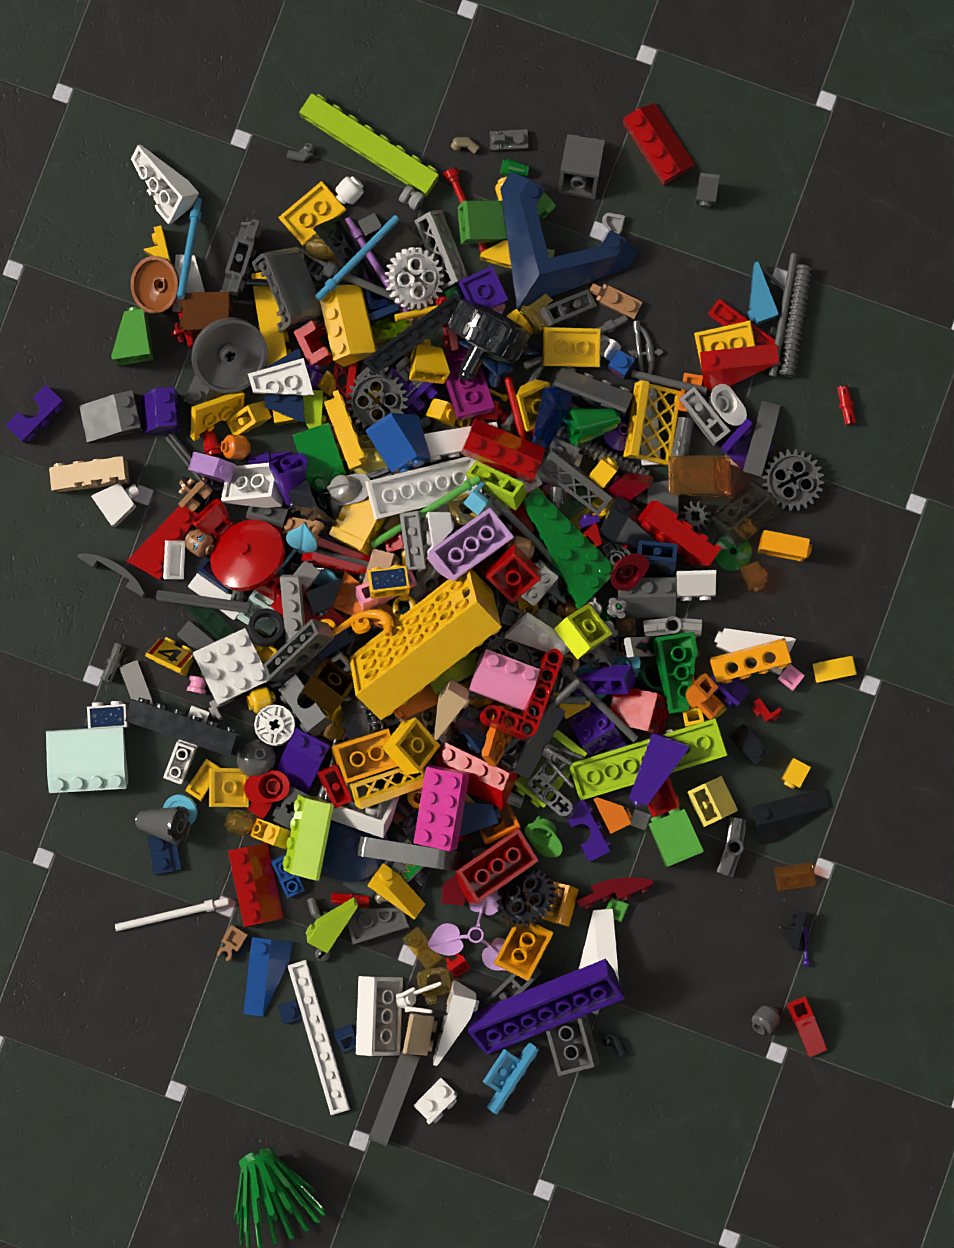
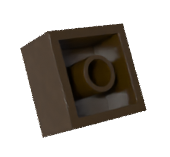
(328, 685)

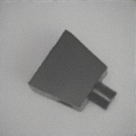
(659, 492)

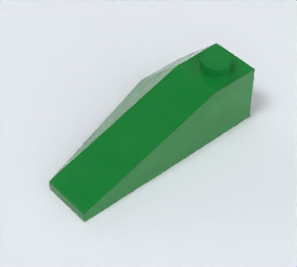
(675, 663)

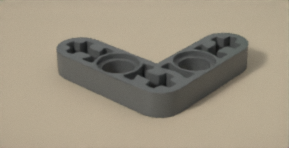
(546, 782)

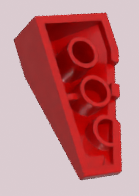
(736, 364)

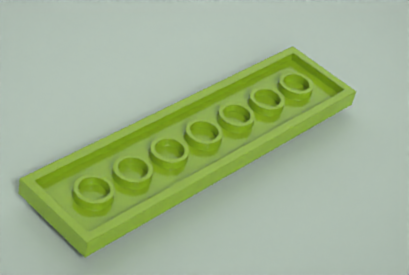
(620, 766)

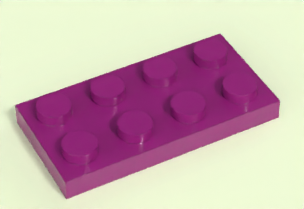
(467, 397)

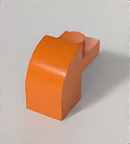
(702, 696)

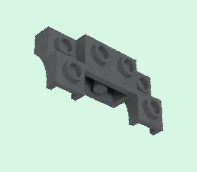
(240, 257)

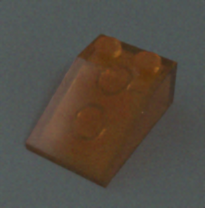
(700, 475)

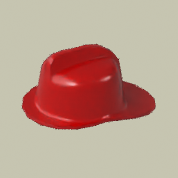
(267, 787)

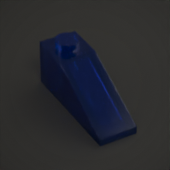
(551, 414)

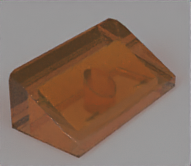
(794, 876)

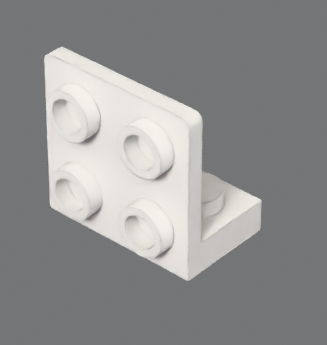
(436, 1100)

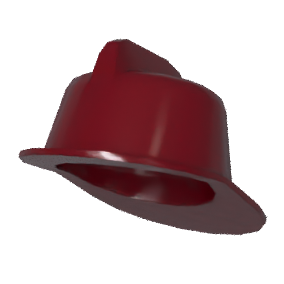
(629, 571)

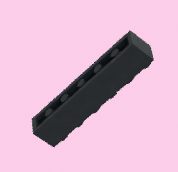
(182, 727)

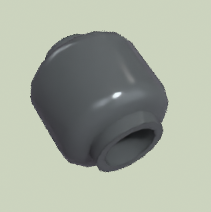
(765, 1020)

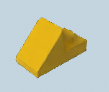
(160, 250)

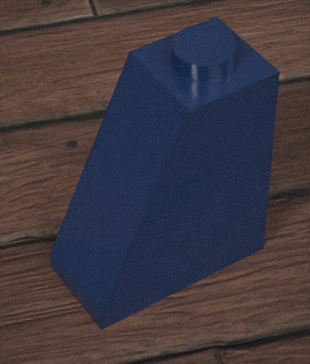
(478, 816)

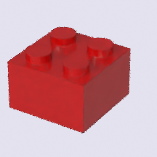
(513, 573)

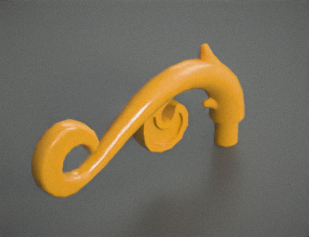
(354, 621)

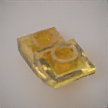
(419, 946)

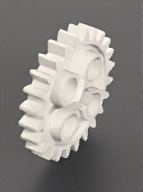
(405, 292)

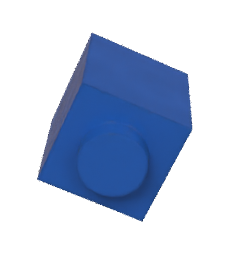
(621, 364)

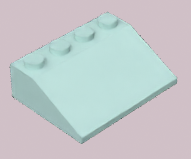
(86, 759)

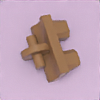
(189, 500)

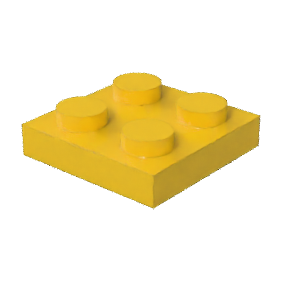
(227, 788)

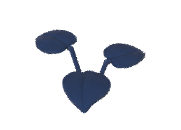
(497, 369)

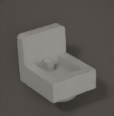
(214, 708)

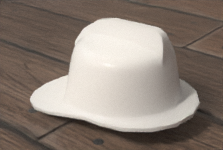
(727, 405)

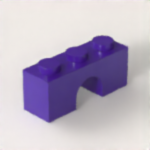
(48, 404)
(597, 844)

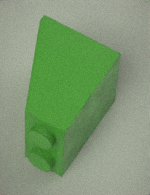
(481, 222)
(133, 339)
(675, 837)

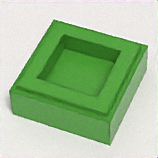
(619, 908)

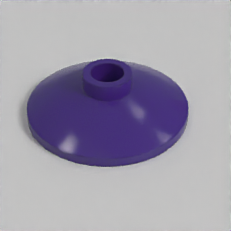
(616, 438)

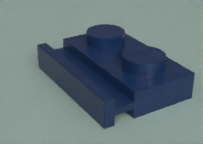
(163, 855)

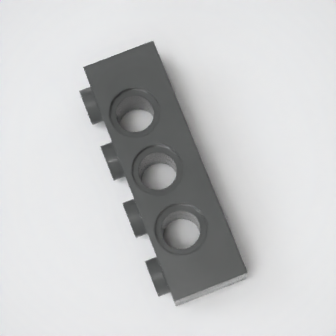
(298, 651)

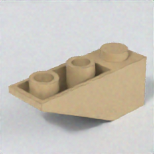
(450, 702)

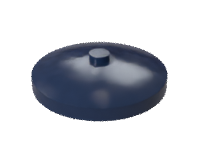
(342, 857)

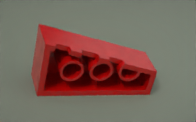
(668, 529)

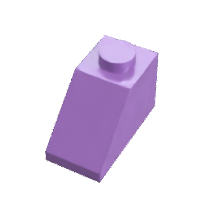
(212, 467)

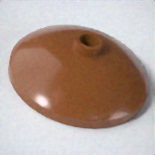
(147, 284)

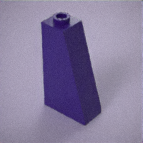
(657, 764)

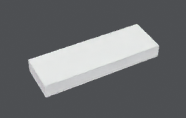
(205, 588)

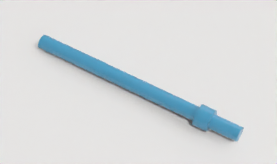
(195, 216)
(331, 284)

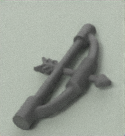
(637, 328)

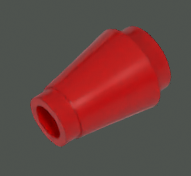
(211, 444)

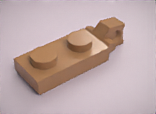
(616, 300)

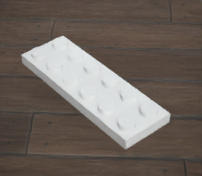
(416, 487)

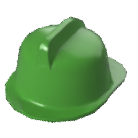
(543, 837)

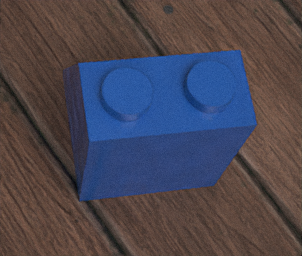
(400, 441)

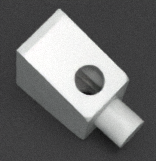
(116, 502)

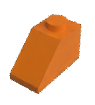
(613, 815)

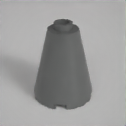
(165, 823)

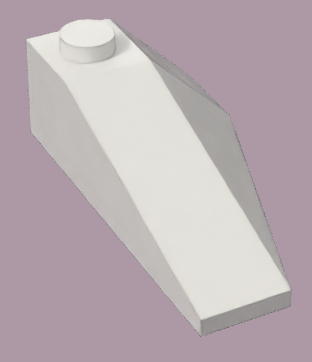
(600, 940)
(460, 1007)

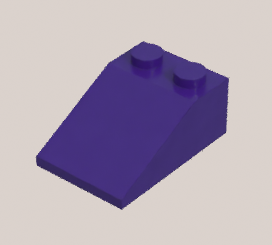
(303, 758)

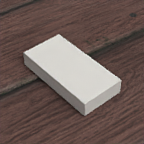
(174, 559)

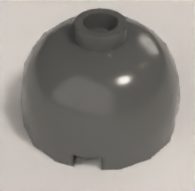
(256, 758)

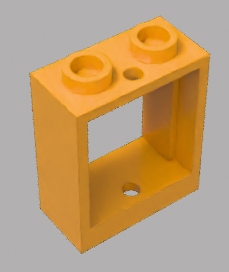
(784, 546)

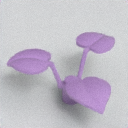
(448, 942)

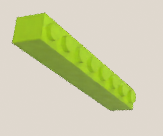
(368, 144)

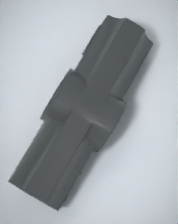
(729, 860)

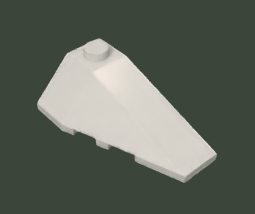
(169, 189)

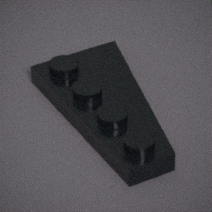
(343, 245)

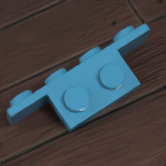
(506, 1074)

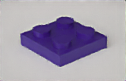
(484, 288)

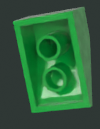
(321, 454)

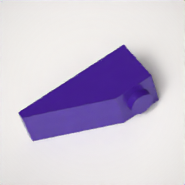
(609, 680)

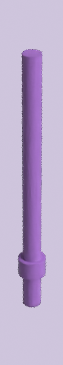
(358, 236)

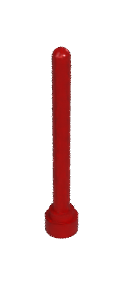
(452, 176)
(515, 408)

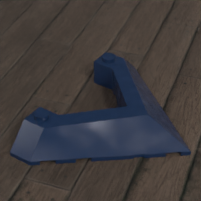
(532, 268)

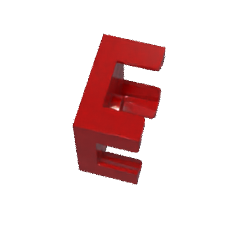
(311, 344)

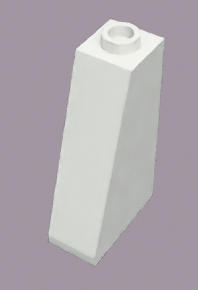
(735, 640)

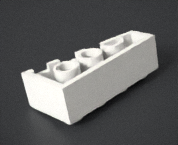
(447, 443)

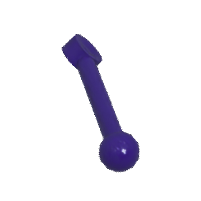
(806, 962)

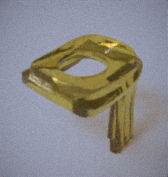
(529, 313)
(458, 516)
(430, 995)

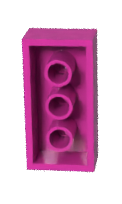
(441, 808)

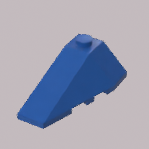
(266, 967)

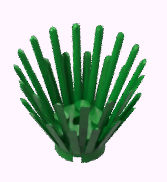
(262, 1176)

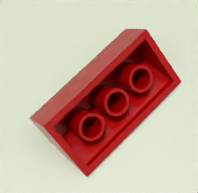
(658, 143)
(503, 451)
(485, 781)
(495, 867)
(255, 884)

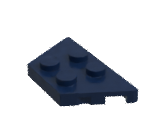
(287, 405)

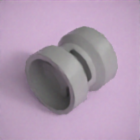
(411, 197)

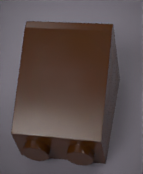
(204, 308)

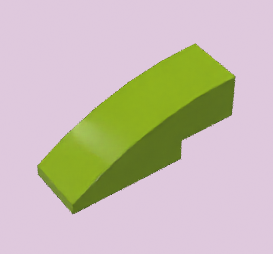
(459, 673)

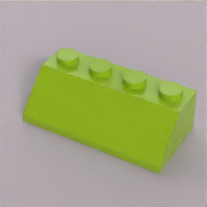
(308, 837)

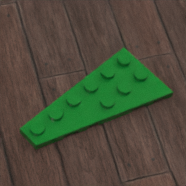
(572, 553)

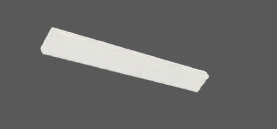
(318, 1037)

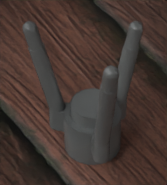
(554, 754)

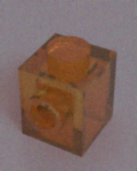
(754, 576)

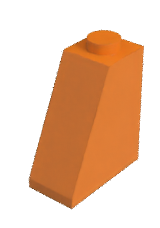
(418, 704)

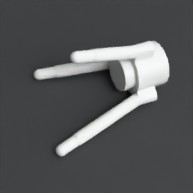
(408, 998)

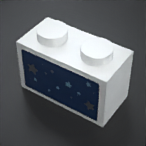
(108, 715)

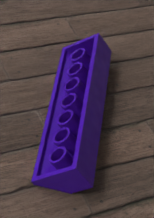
(545, 1006)

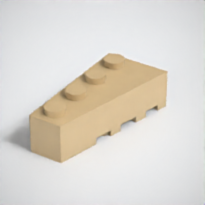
(89, 474)

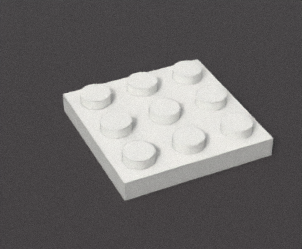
(231, 666)

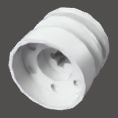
(264, 730)

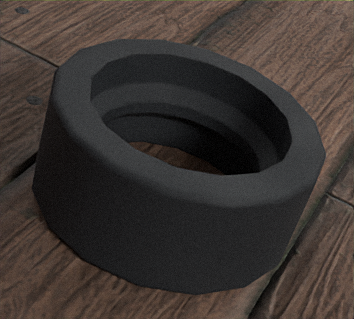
(269, 613)

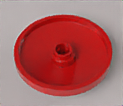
(247, 555)

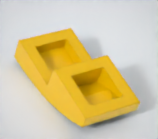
(834, 669)

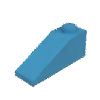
(761, 302)

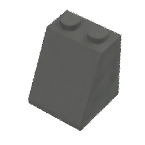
(580, 166)

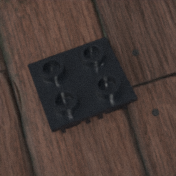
(360, 719)

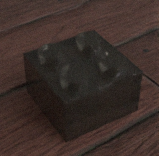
(394, 241)

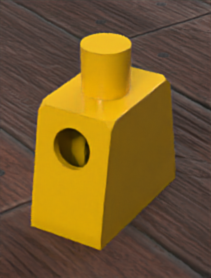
(428, 364)

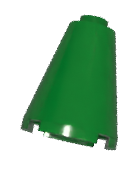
(590, 424)

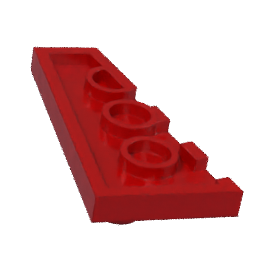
(151, 553)

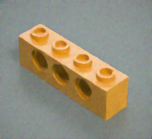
(778, 647)

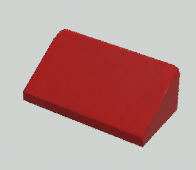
(593, 535)

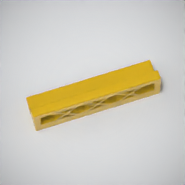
(346, 432)
(388, 792)

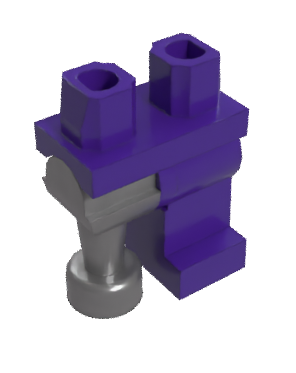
(414, 389)

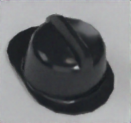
(649, 677)

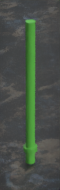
(468, 484)

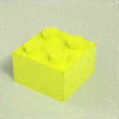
(583, 631)

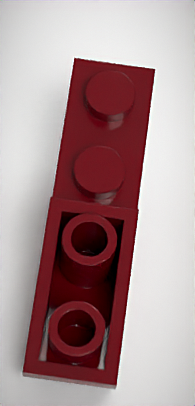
(621, 887)

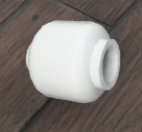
(349, 190)

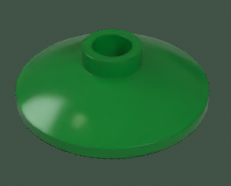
(733, 562)

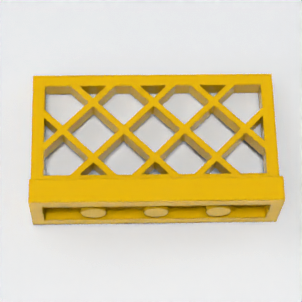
(637, 419)

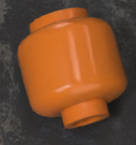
(235, 447)

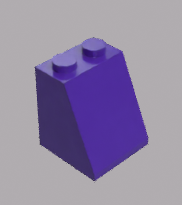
(161, 411)

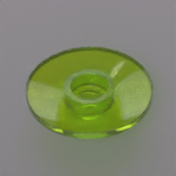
(388, 328)

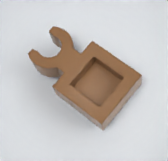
(233, 939)

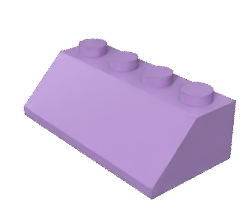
(469, 545)

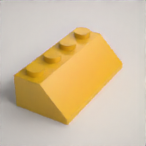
(347, 324)

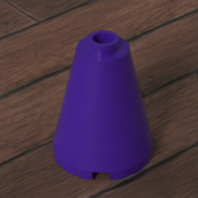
(288, 472)

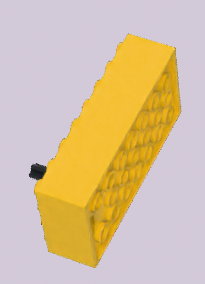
(425, 643)

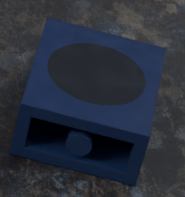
(660, 557)

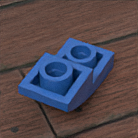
(290, 883)

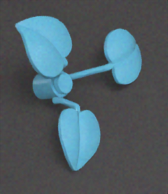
(305, 542)

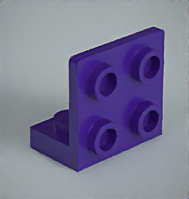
(739, 443)
(731, 692)
(594, 730)

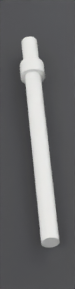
(208, 906)

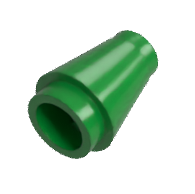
(513, 166)

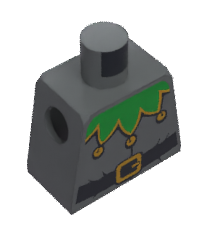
(408, 871)

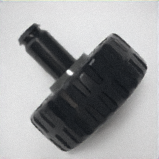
(487, 333)

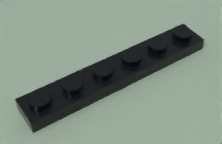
(412, 335)

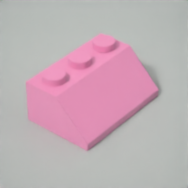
(504, 679)

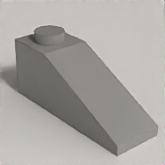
(704, 416)

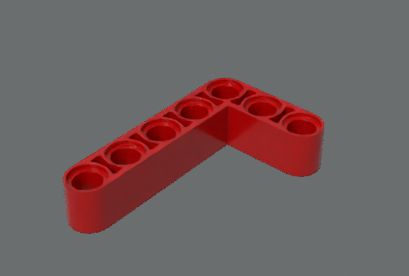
(534, 702)

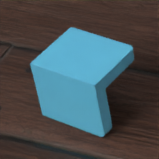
(476, 500)

